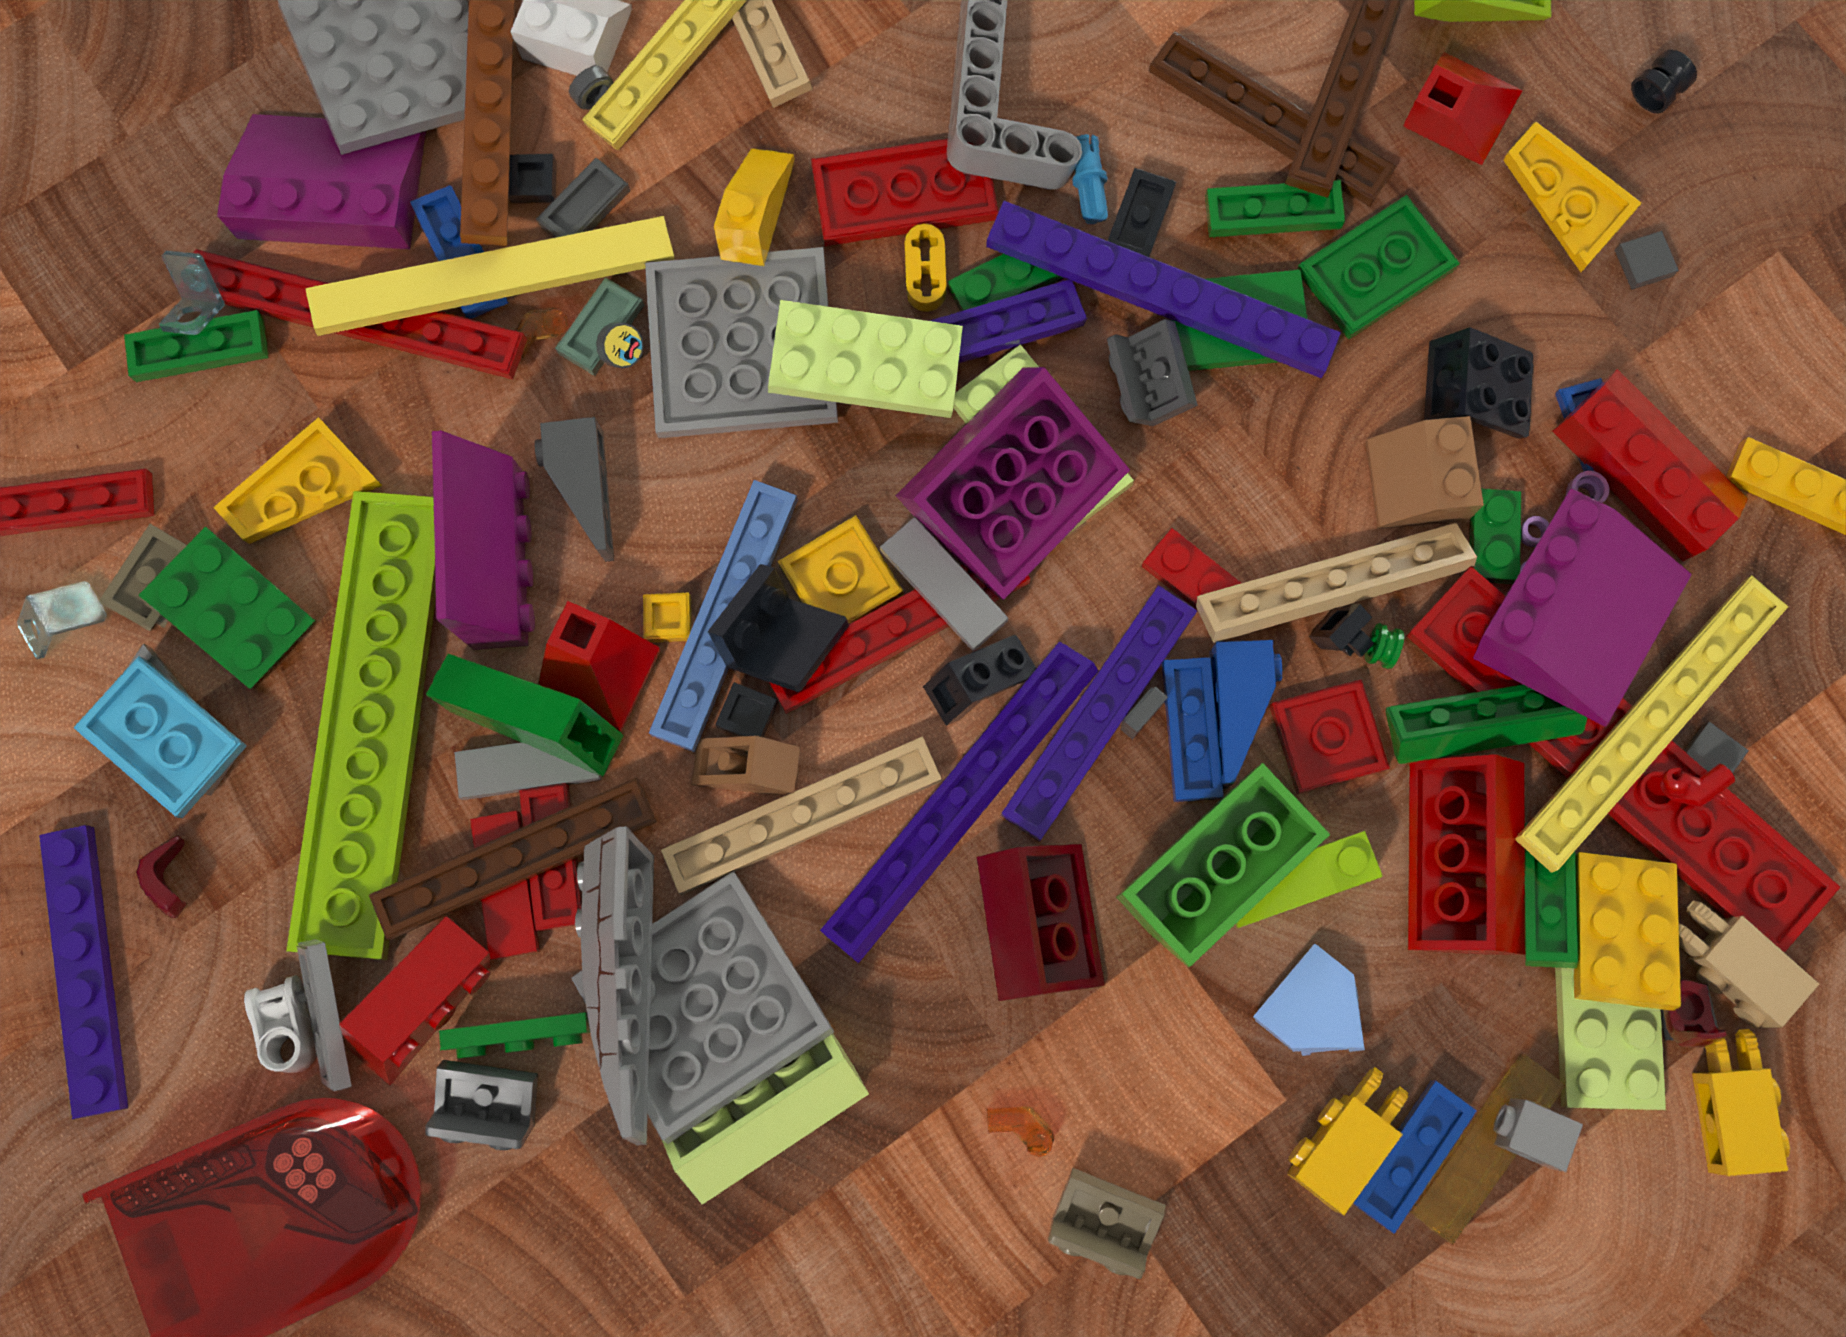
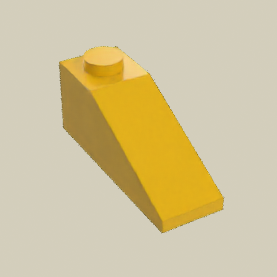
(752, 206)

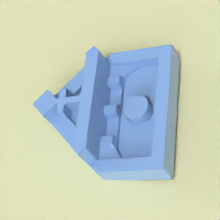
(1315, 1007)

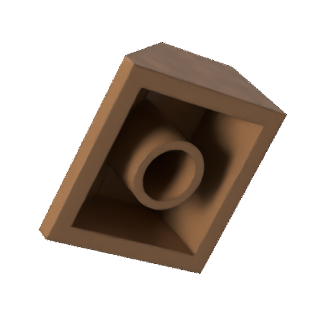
(1425, 473)

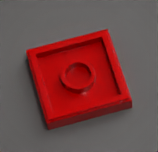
(1329, 736)

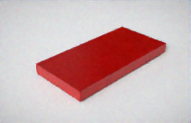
(895, 190)

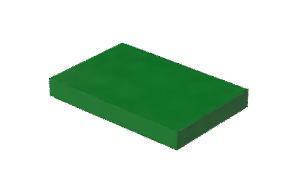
(1377, 267)
(1278, 289)

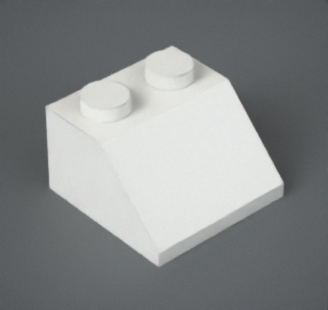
(570, 32)

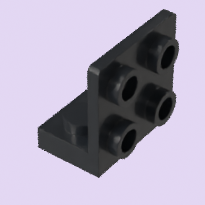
(1480, 379)
(774, 635)

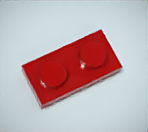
(1186, 568)

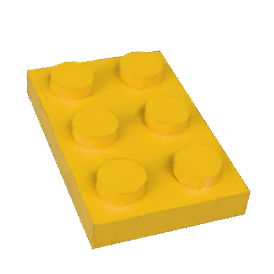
(1627, 932)

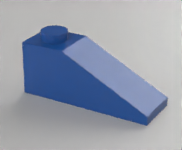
(1242, 685)

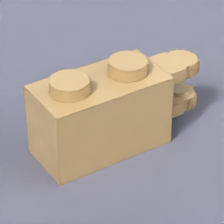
(1745, 968)

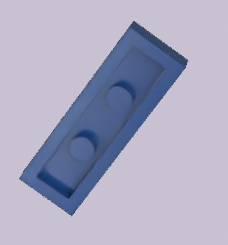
(441, 221)
(1192, 729)
(1426, 1140)

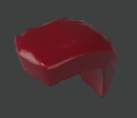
(151, 879)
(1693, 1022)

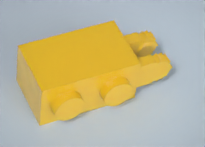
(1740, 1111)
(1347, 1144)

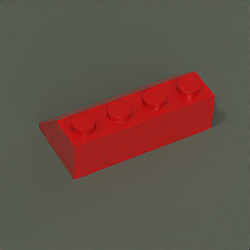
(1652, 467)
(1465, 856)

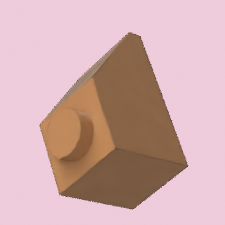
(746, 765)

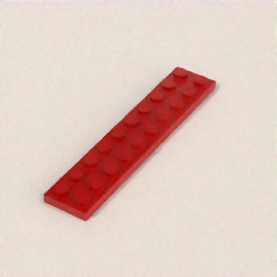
(1717, 847)

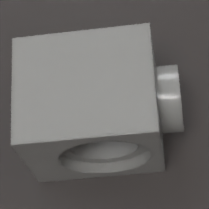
(1536, 1133)

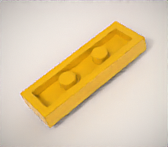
(1790, 483)

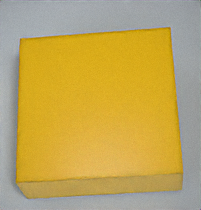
(667, 617)

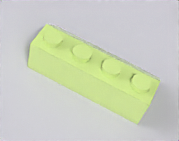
(766, 1119)

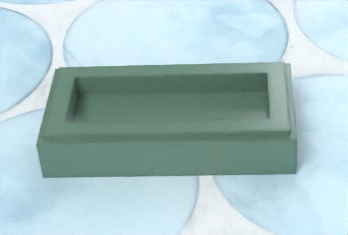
(607, 305)

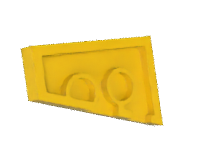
(1569, 193)
(295, 484)

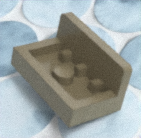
(142, 565)
(1105, 1224)

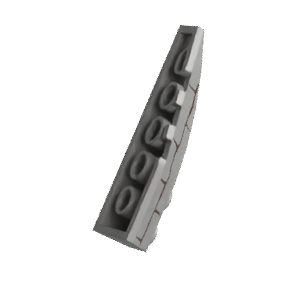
(617, 969)

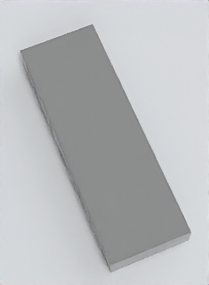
(944, 584)
(511, 769)
(323, 1014)

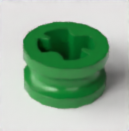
(1386, 646)

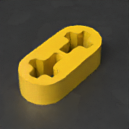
(935, 267)

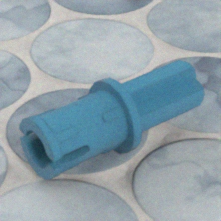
(1090, 181)

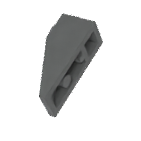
(577, 465)

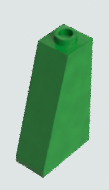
(526, 713)

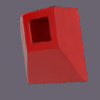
(1462, 108)
(597, 663)

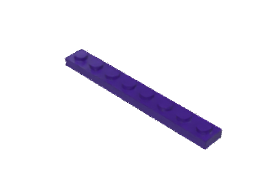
(1163, 289)
(959, 801)

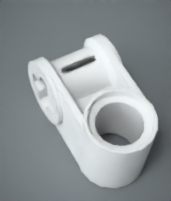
(281, 1015)

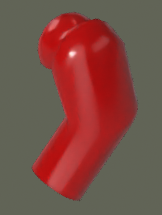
(1695, 790)

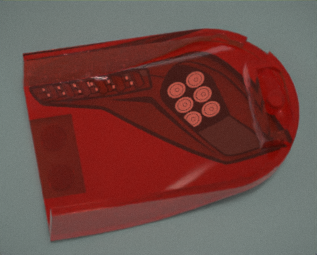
(266, 1220)

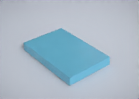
(160, 737)

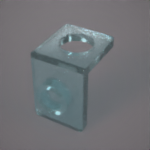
(196, 290)
(58, 612)

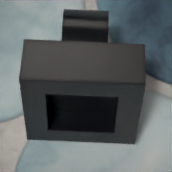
(1343, 631)

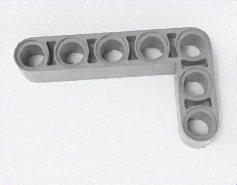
(978, 83)

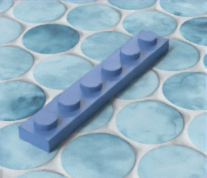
(700, 666)

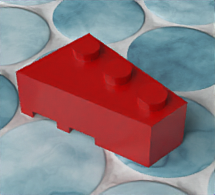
(415, 1000)

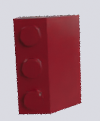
(1040, 921)

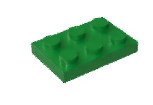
(227, 608)

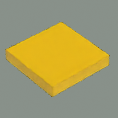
(842, 572)

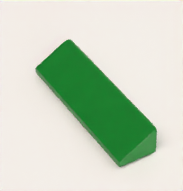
(1478, 723)

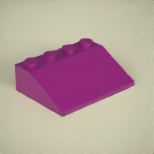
(299, 188)
(1014, 480)
(481, 544)
(1584, 609)

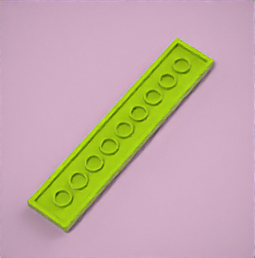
(367, 725)

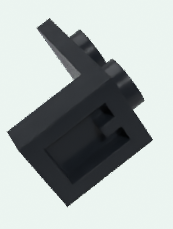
(977, 677)

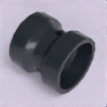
(1670, 75)

